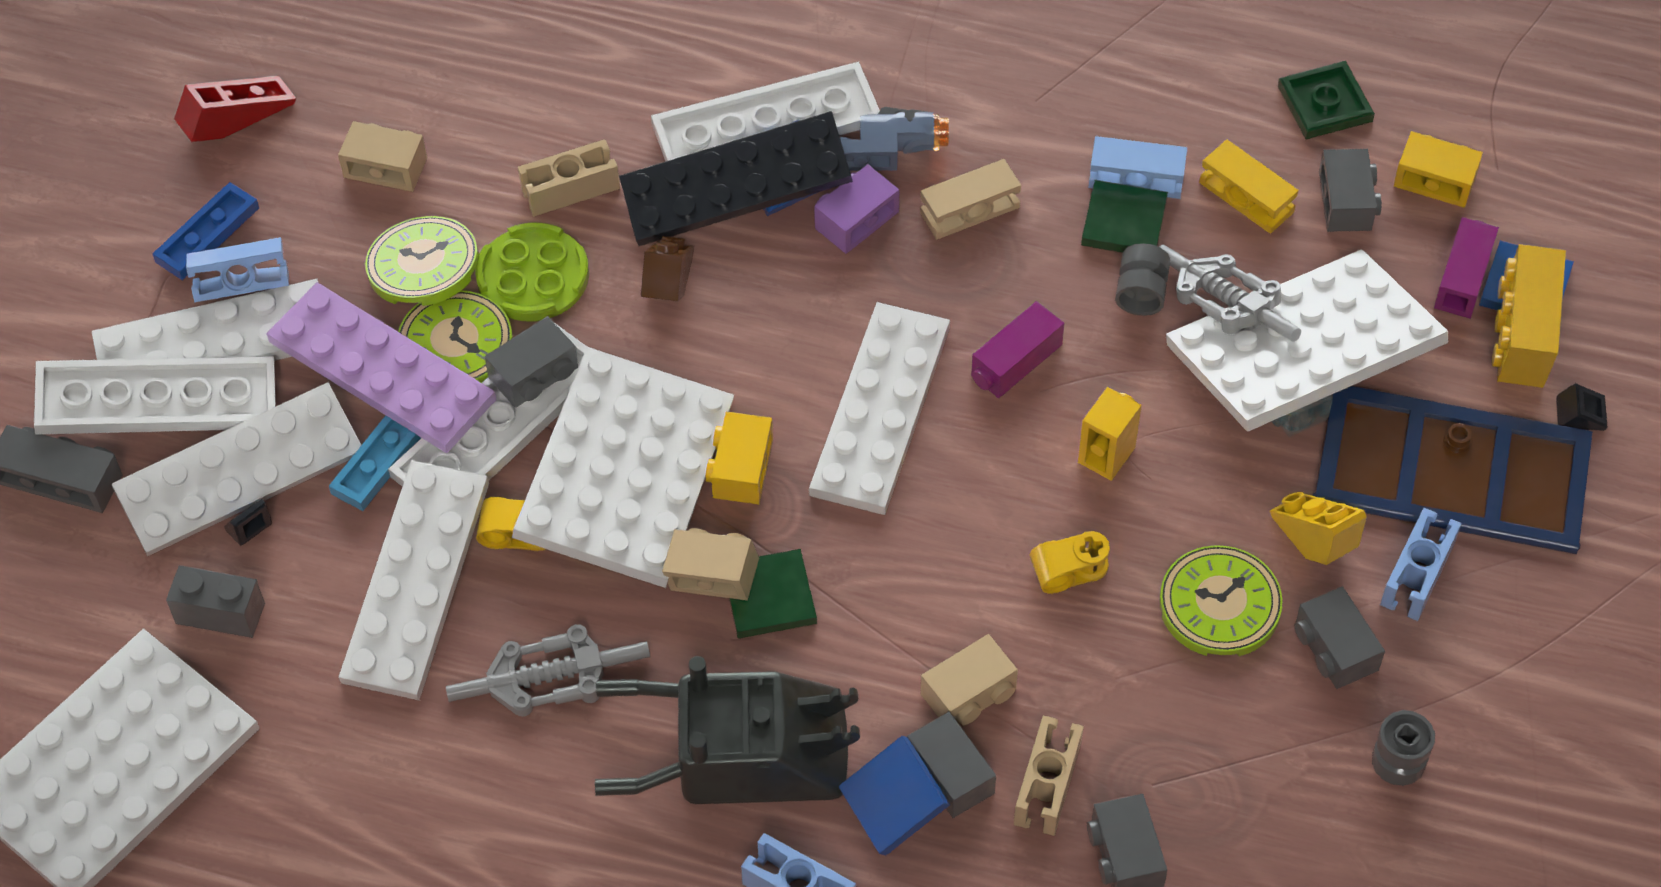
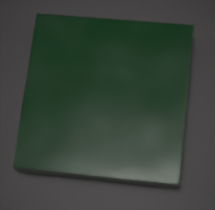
(1325, 100)
(1123, 216)
(777, 598)

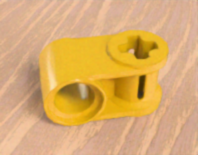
(497, 524)
(1069, 563)

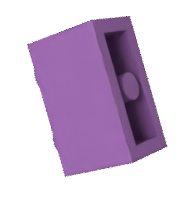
(856, 209)

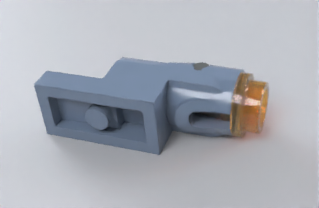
(892, 132)

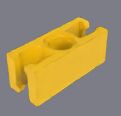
(1248, 186)

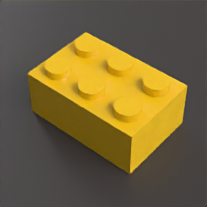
(1529, 315)

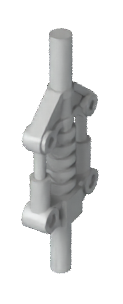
(1245, 308)
(504, 679)

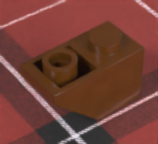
(666, 269)

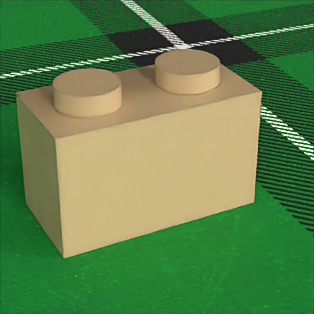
(382, 156)
(711, 563)
(970, 681)

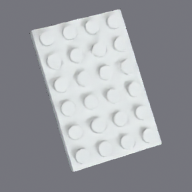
(1351, 328)
(622, 466)
(114, 762)

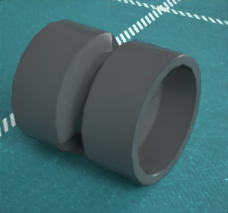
(1142, 279)
(1403, 747)

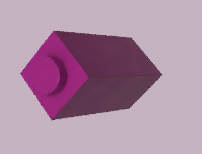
(1466, 267)
(1017, 349)

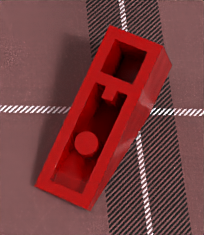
(227, 107)

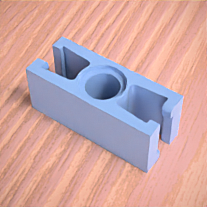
(1139, 164)
(231, 284)
(1420, 577)
(792, 866)

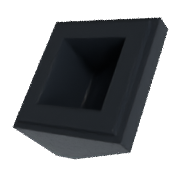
(1581, 408)
(249, 523)

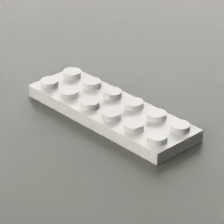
(765, 108)
(207, 331)
(151, 394)
(879, 408)
(497, 433)
(237, 468)
(414, 580)

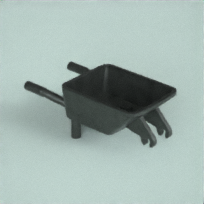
(747, 737)

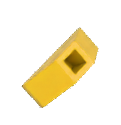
(1319, 526)

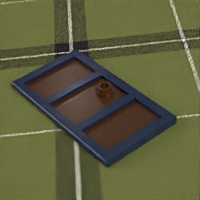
(1466, 464)

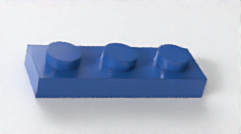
(206, 228)

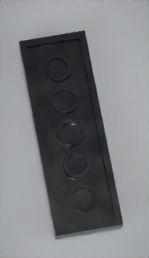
(735, 178)

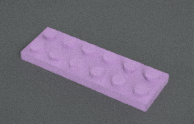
(382, 367)

